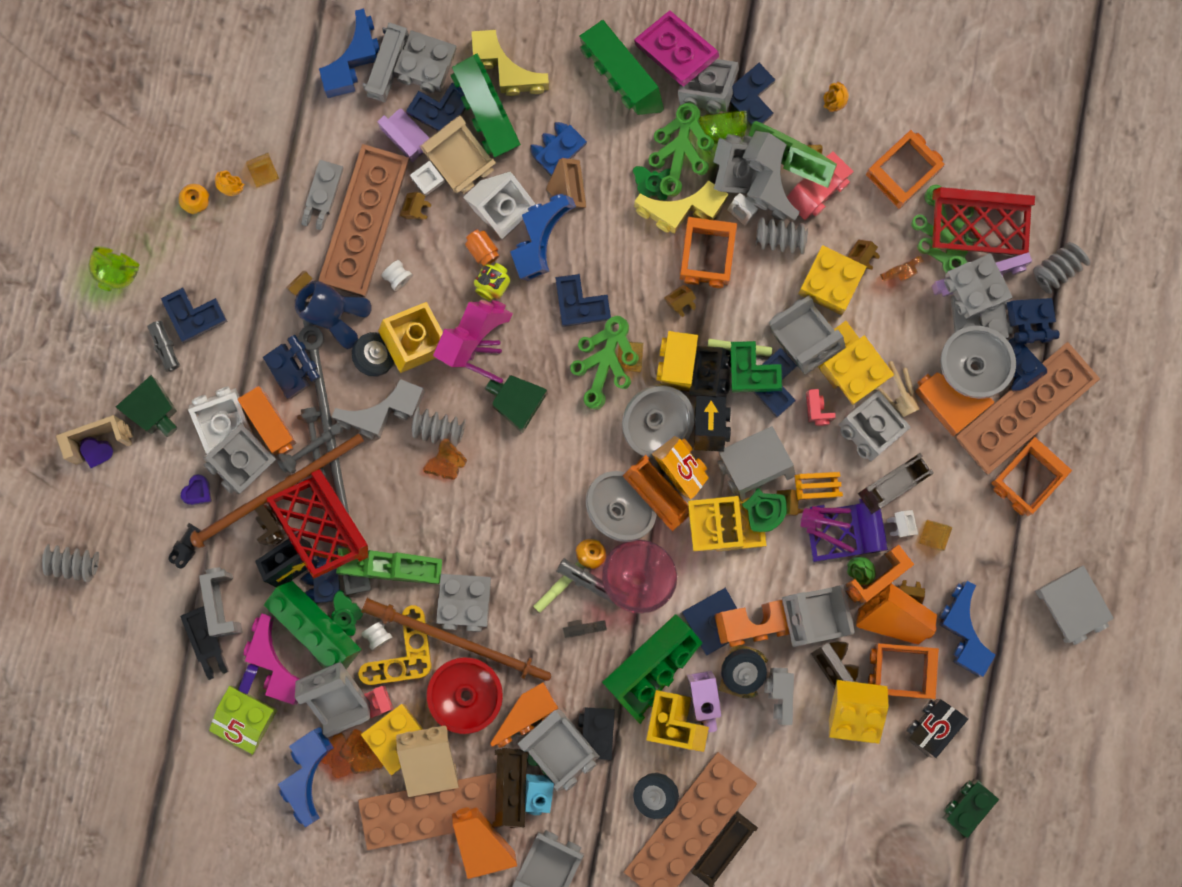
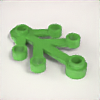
(681, 146)
(945, 235)
(606, 358)

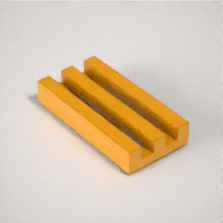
(834, 484)

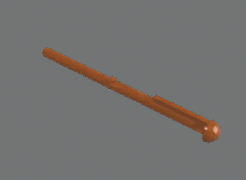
(198, 539)

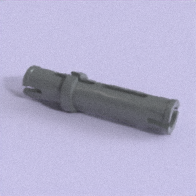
(582, 578)

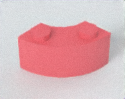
(810, 196)

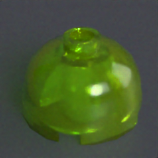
(725, 123)
(111, 269)

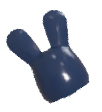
(327, 308)

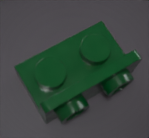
(970, 807)

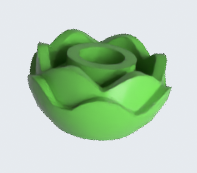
(861, 570)

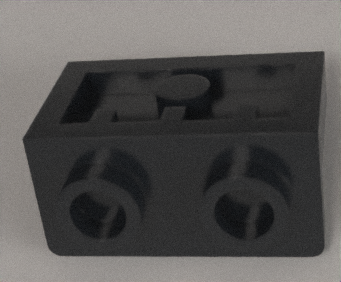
(711, 372)
(598, 730)

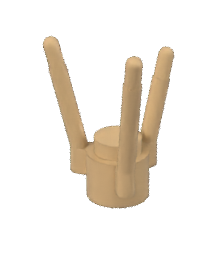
(907, 402)

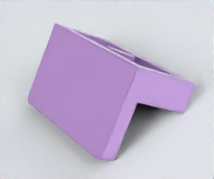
(404, 133)

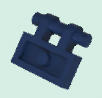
(1032, 312)
(286, 370)

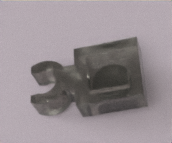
(577, 628)

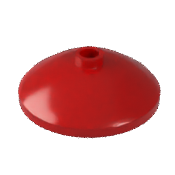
(446, 701)

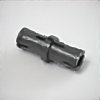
(163, 346)

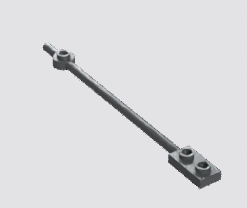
(352, 583)

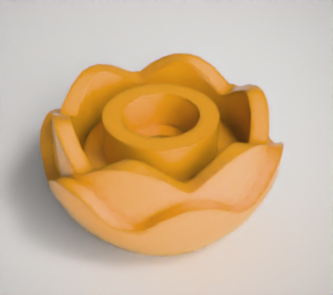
(836, 97)
(228, 184)
(200, 202)
(586, 558)

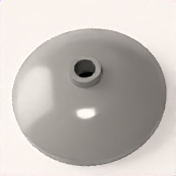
(985, 349)
(672, 418)
(614, 493)

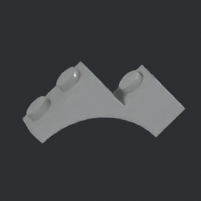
(765, 156)
(372, 421)

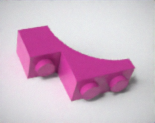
(477, 321)
(262, 653)

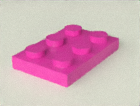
(676, 48)

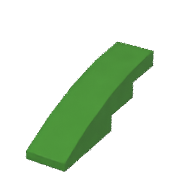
(800, 158)
(393, 567)

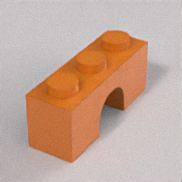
(735, 626)

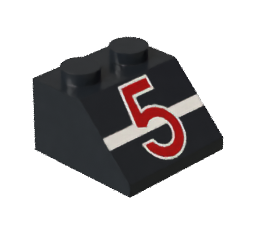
(935, 727)

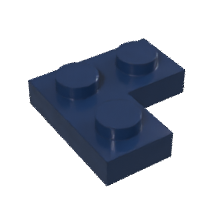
(747, 93)
(436, 113)
(575, 308)
(192, 321)
(778, 401)

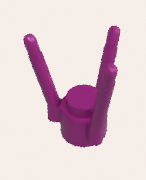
(485, 350)
(813, 519)

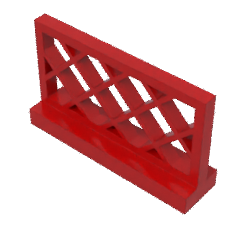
(978, 200)
(333, 510)

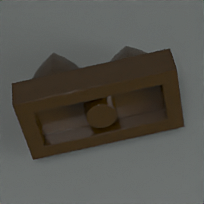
(829, 660)

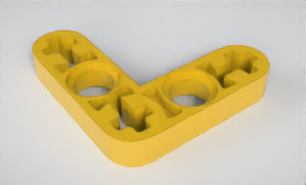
(412, 655)

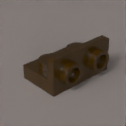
(268, 521)

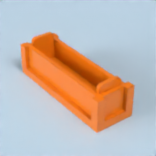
(657, 493)

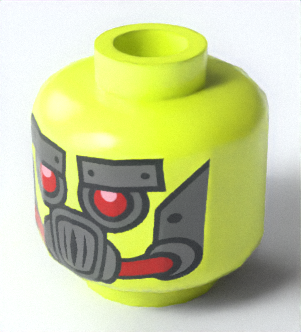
(492, 281)

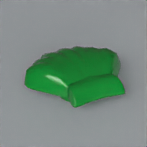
(765, 511)

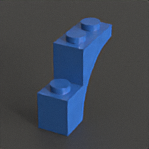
(338, 76)
(531, 257)
(956, 618)
(298, 787)

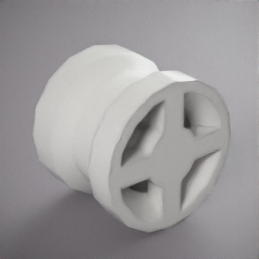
(396, 275)
(376, 635)

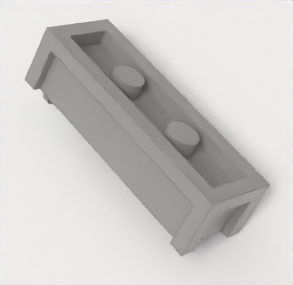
(383, 69)

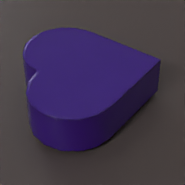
(95, 451)
(197, 491)
(248, 678)

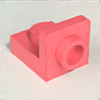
(814, 406)
(379, 701)

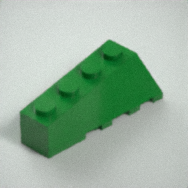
(621, 69)
(486, 106)
(312, 626)
(652, 666)

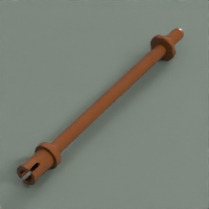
(389, 614)

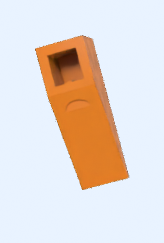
(529, 708)

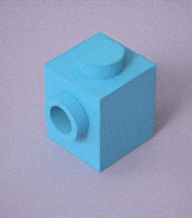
(538, 794)

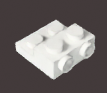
(217, 416)

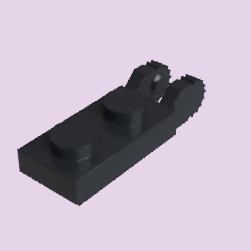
(203, 644)

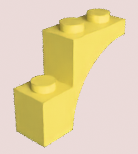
(511, 77)
(671, 214)

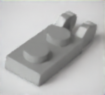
(322, 192)

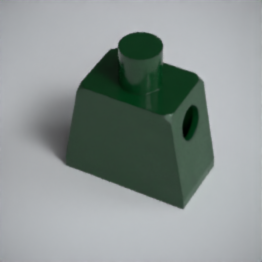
(516, 400)
(150, 407)

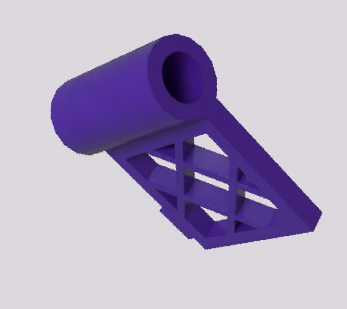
(868, 532)

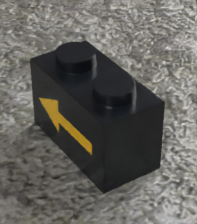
(710, 423)
(283, 563)

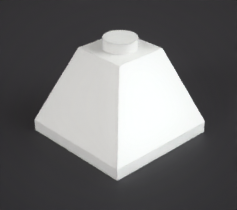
(500, 202)

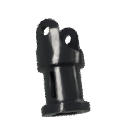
(183, 549)

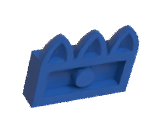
(565, 145)

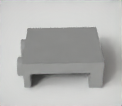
(806, 335)
(755, 462)
(213, 603)
(1075, 605)
(818, 615)
(333, 699)
(560, 750)
(549, 863)

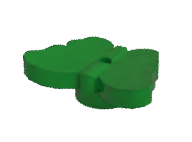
(645, 178)
(344, 607)

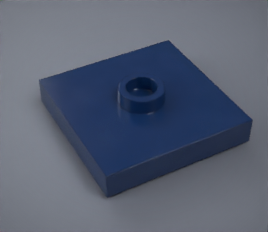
(703, 622)

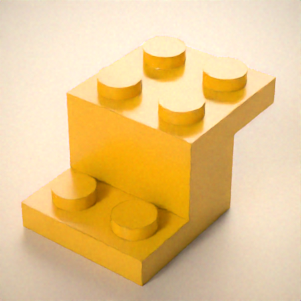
(857, 367)
(722, 525)

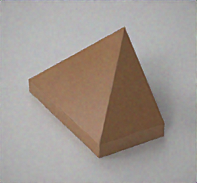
(568, 181)

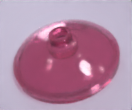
(647, 563)

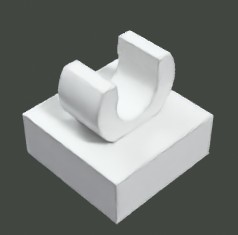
(427, 178)
(743, 208)
(905, 523)

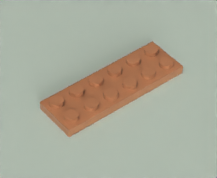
(364, 220)
(1025, 412)
(403, 819)
(691, 825)

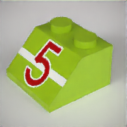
(242, 719)

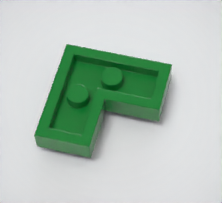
(748, 375)

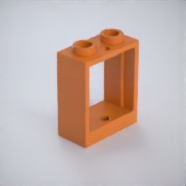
(888, 185)
(714, 228)
(1044, 456)
(929, 670)

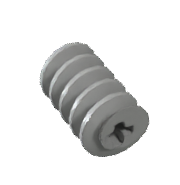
(781, 235)
(1060, 264)
(437, 428)
(68, 564)

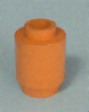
(482, 247)

